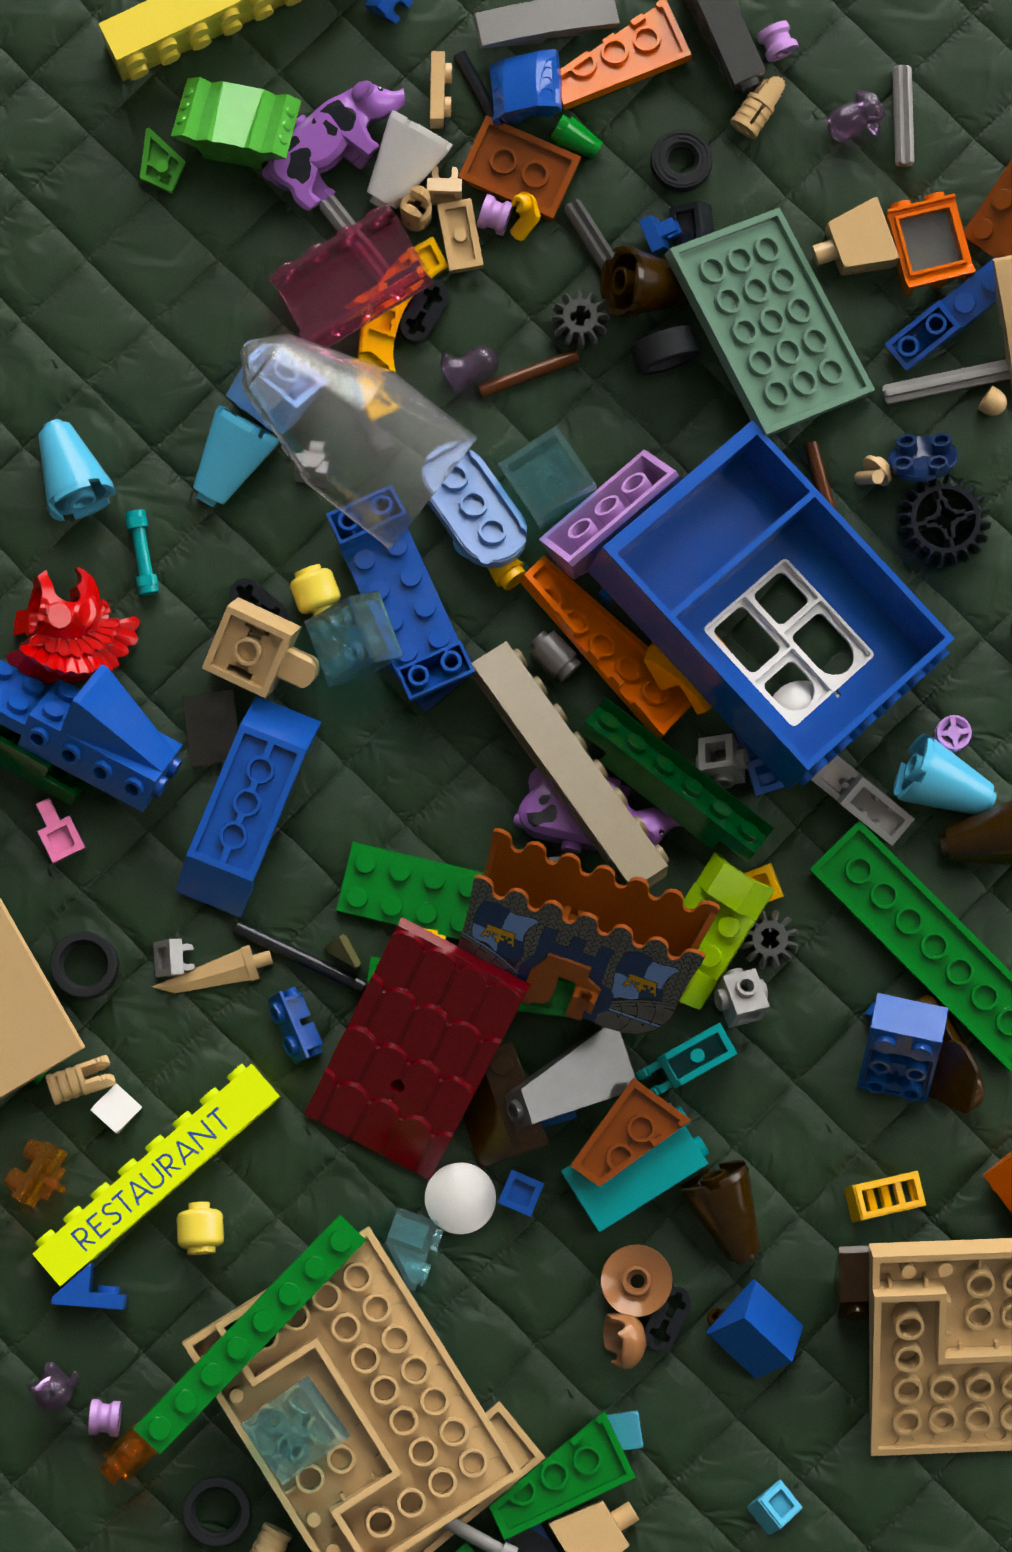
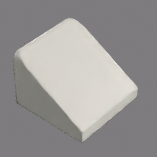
(116, 1108)

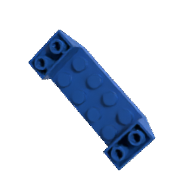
(421, 625)
(246, 806)

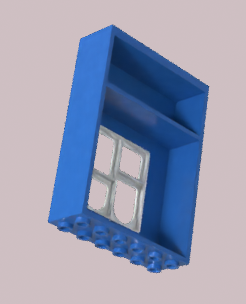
(717, 545)

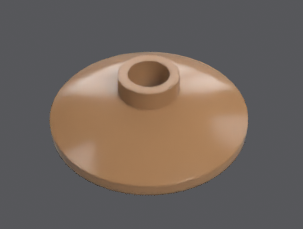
(636, 1261)

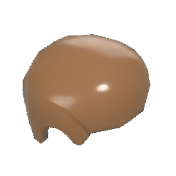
(624, 1337)

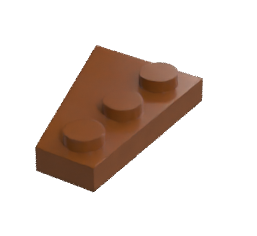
(627, 1132)

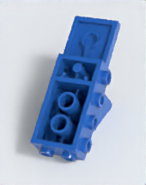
(95, 724)

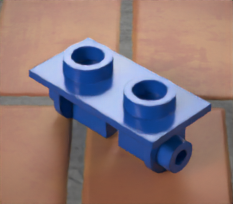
(298, 1041)

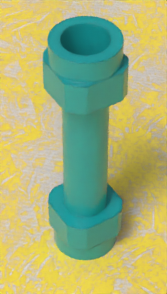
(137, 524)

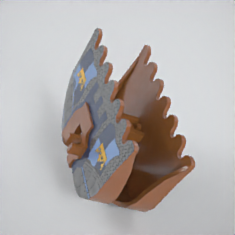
(609, 938)

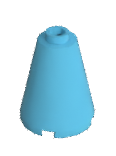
(230, 455)
(71, 473)
(942, 780)

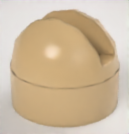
(993, 402)

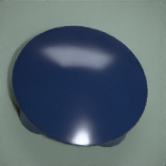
(922, 457)

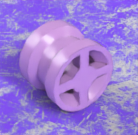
(777, 41)
(495, 215)
(958, 732)
(105, 1417)

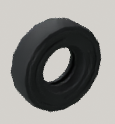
(681, 140)

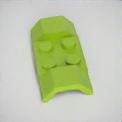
(740, 905)

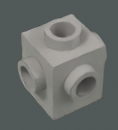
(722, 759)
(741, 997)

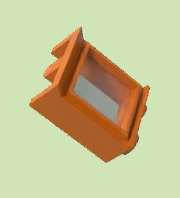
(929, 242)

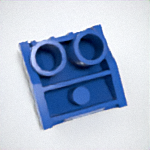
(526, 86)

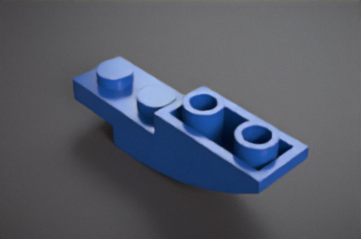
(945, 318)

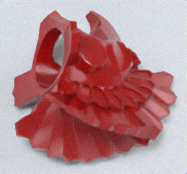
(69, 637)

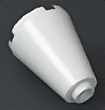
(404, 160)

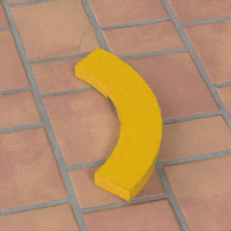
(378, 336)

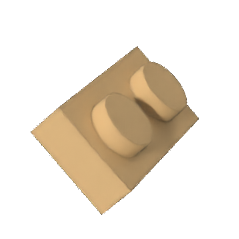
(439, 103)
(460, 236)

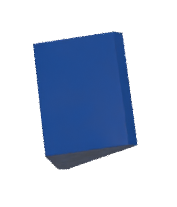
(757, 1331)

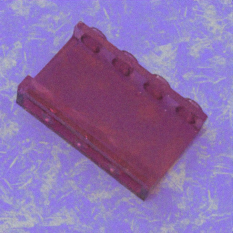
(352, 278)

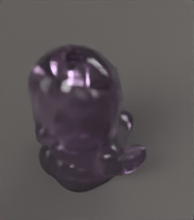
(852, 117)
(472, 367)
(57, 1381)

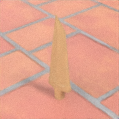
(228, 969)

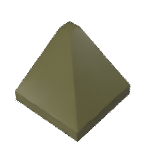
(343, 950)

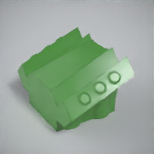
(235, 122)

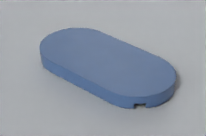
(479, 514)

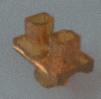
(41, 1176)
(126, 1456)

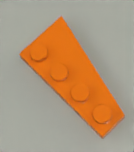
(633, 54)

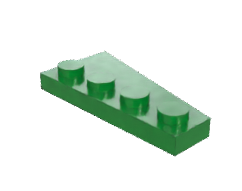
(570, 1476)

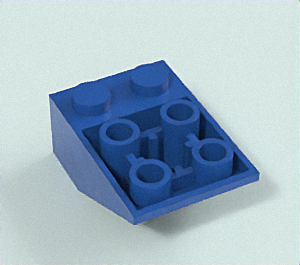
(902, 1047)

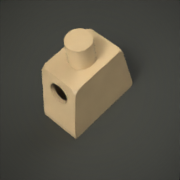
(858, 241)
(594, 1528)

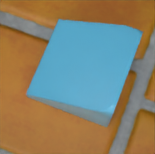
(627, 1429)
(774, 1507)

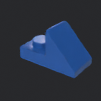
(79, 1293)

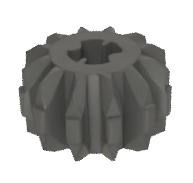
(567, 314)
(780, 940)

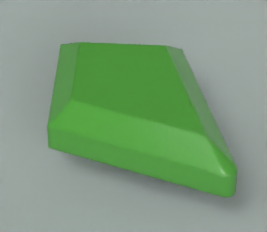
(160, 163)

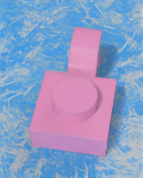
(59, 836)

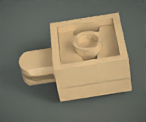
(258, 650)

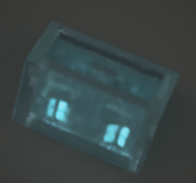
(409, 1244)

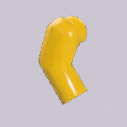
(528, 213)

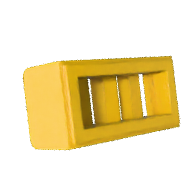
(856, 1202)

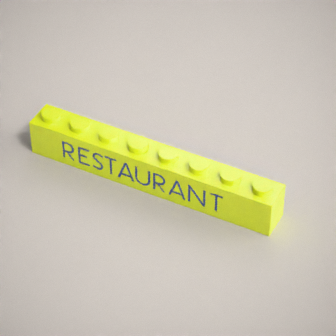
(156, 1174)

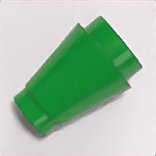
(575, 137)

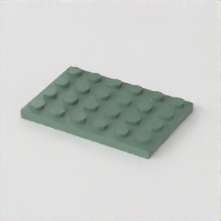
(769, 322)

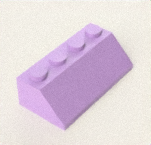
(606, 512)

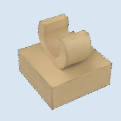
(444, 189)

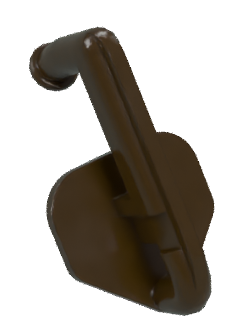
(956, 1075)

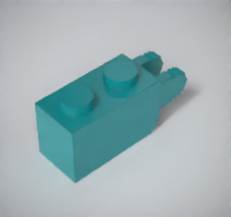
(690, 1059)

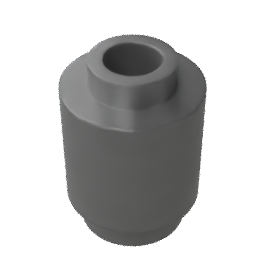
(554, 655)

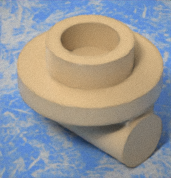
(875, 472)

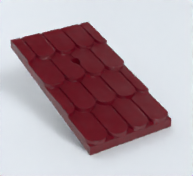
(416, 1048)

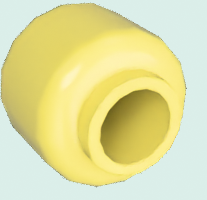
(314, 589)
(200, 1229)

